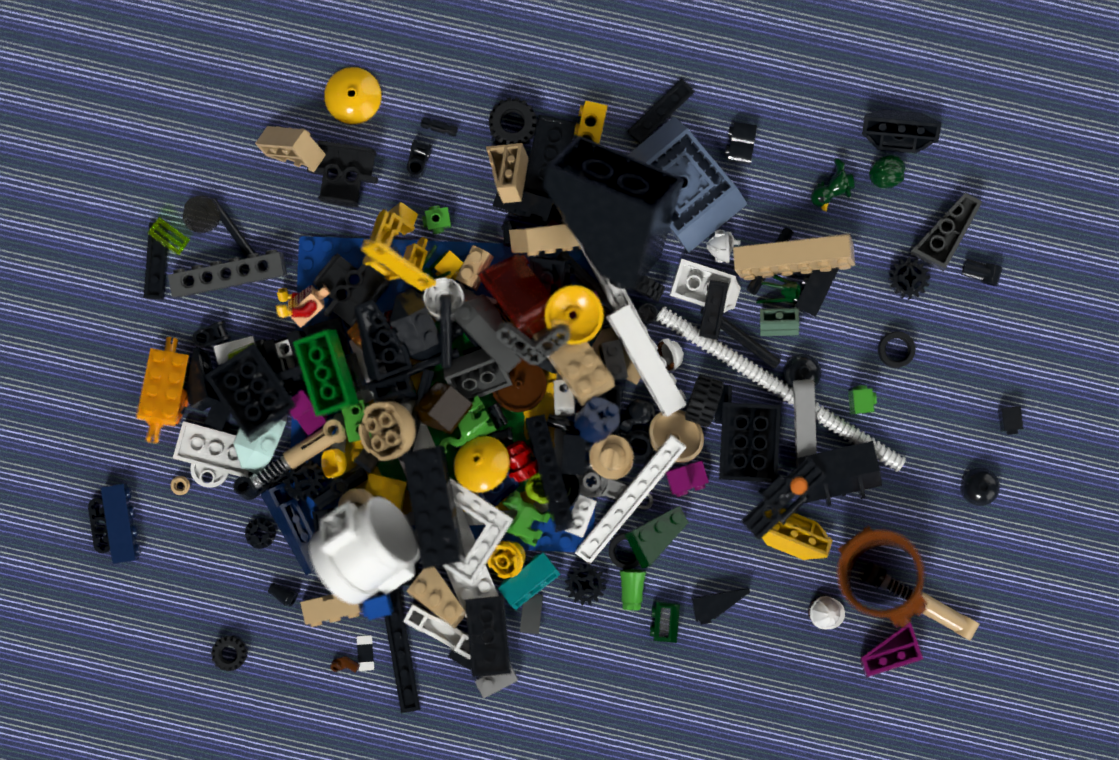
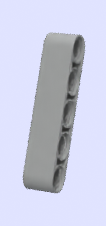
(804, 418)

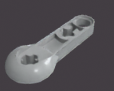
(604, 487)

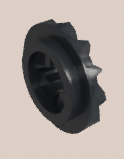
(266, 526)

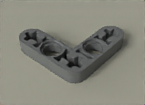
(535, 347)

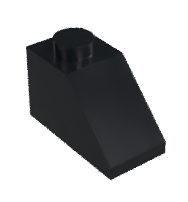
(367, 461)

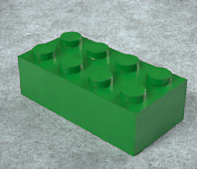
(326, 372)

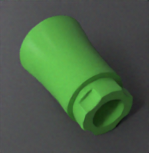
(632, 588)

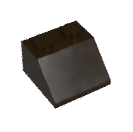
(442, 407)

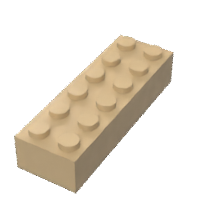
(794, 257)

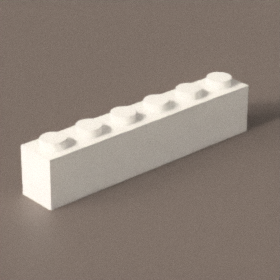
(646, 360)

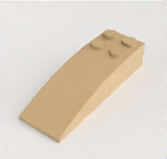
(580, 369)

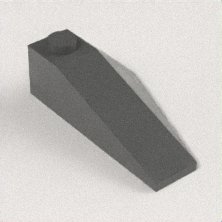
(481, 320)

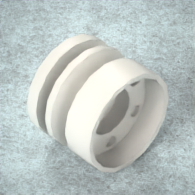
(443, 286)

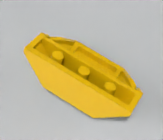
(798, 537)

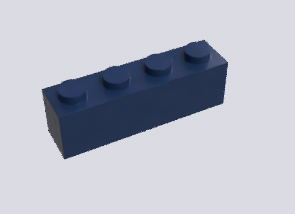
(119, 523)

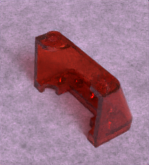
(517, 293)

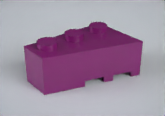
(893, 653)

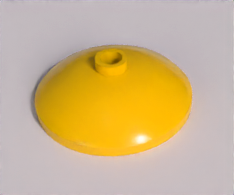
(360, 106)
(587, 309)
(486, 472)

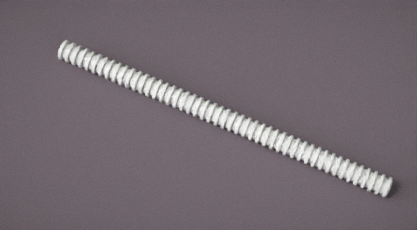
(776, 386)

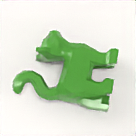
(471, 427)
(523, 520)

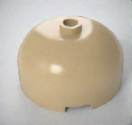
(390, 429)

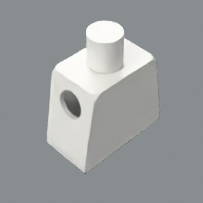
(563, 400)

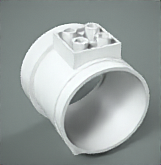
(364, 550)

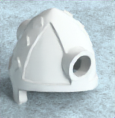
(721, 245)

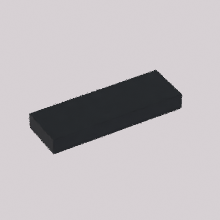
(713, 309)

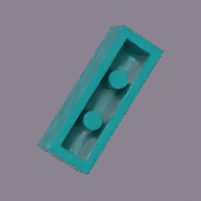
(529, 581)

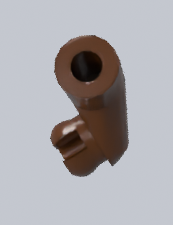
(344, 662)

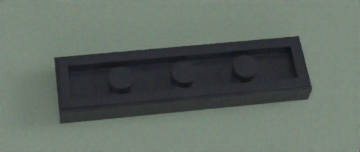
(661, 111)
(155, 266)

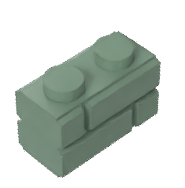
(779, 322)

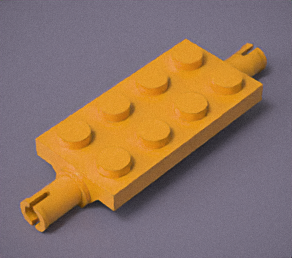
(162, 388)

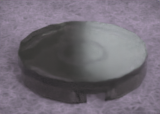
(201, 214)

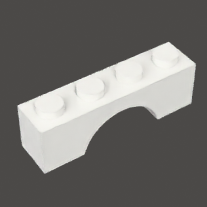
(437, 628)

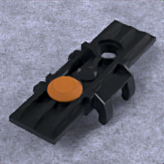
(779, 493)

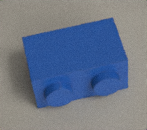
(377, 606)

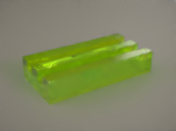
(164, 242)

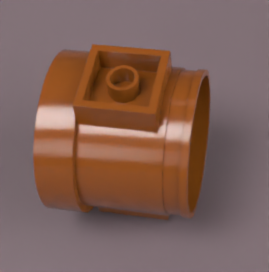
(863, 542)

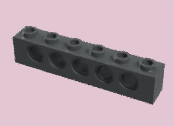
(275, 269)

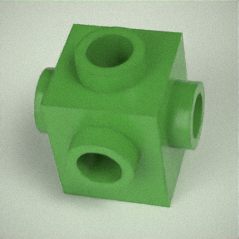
(437, 212)

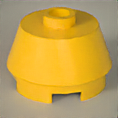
(507, 559)

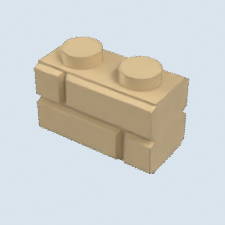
(472, 265)

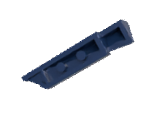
(291, 524)

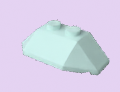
(257, 454)

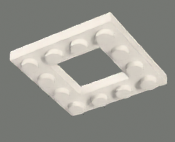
(496, 527)

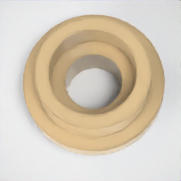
(174, 487)

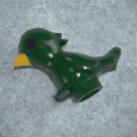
(838, 185)

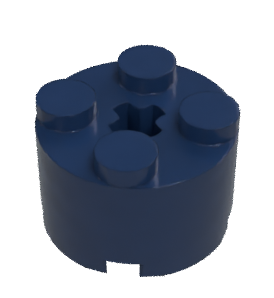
(597, 420)

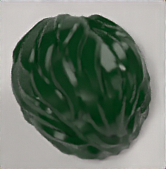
(887, 172)

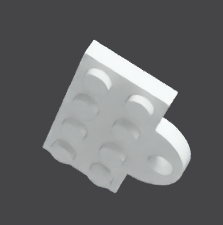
(208, 452)

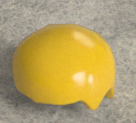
(333, 463)

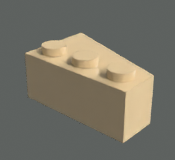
(509, 170)
(436, 596)

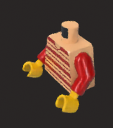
(302, 305)

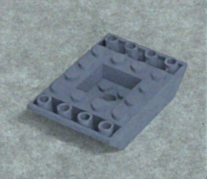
(710, 194)

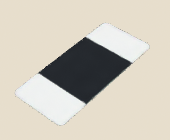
(365, 653)

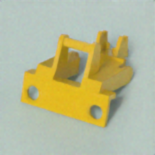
(408, 268)

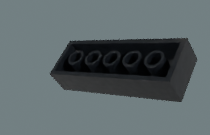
(433, 507)

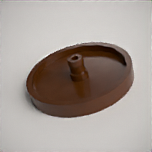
(527, 388)

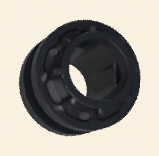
(649, 451)

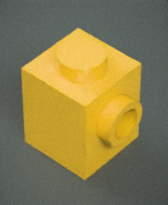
(449, 263)

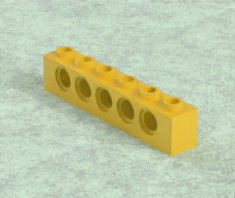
(598, 113)

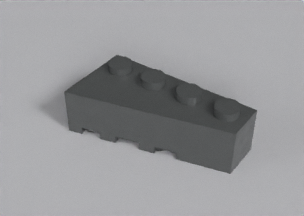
(943, 239)

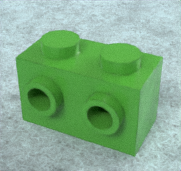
(861, 400)
(352, 418)

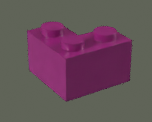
(305, 413)
(686, 478)

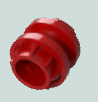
(521, 463)

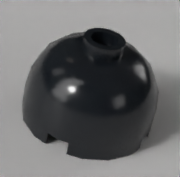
(801, 368)
(980, 486)

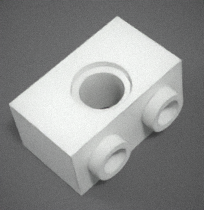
(582, 513)

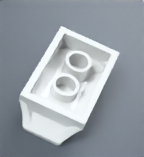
(692, 284)

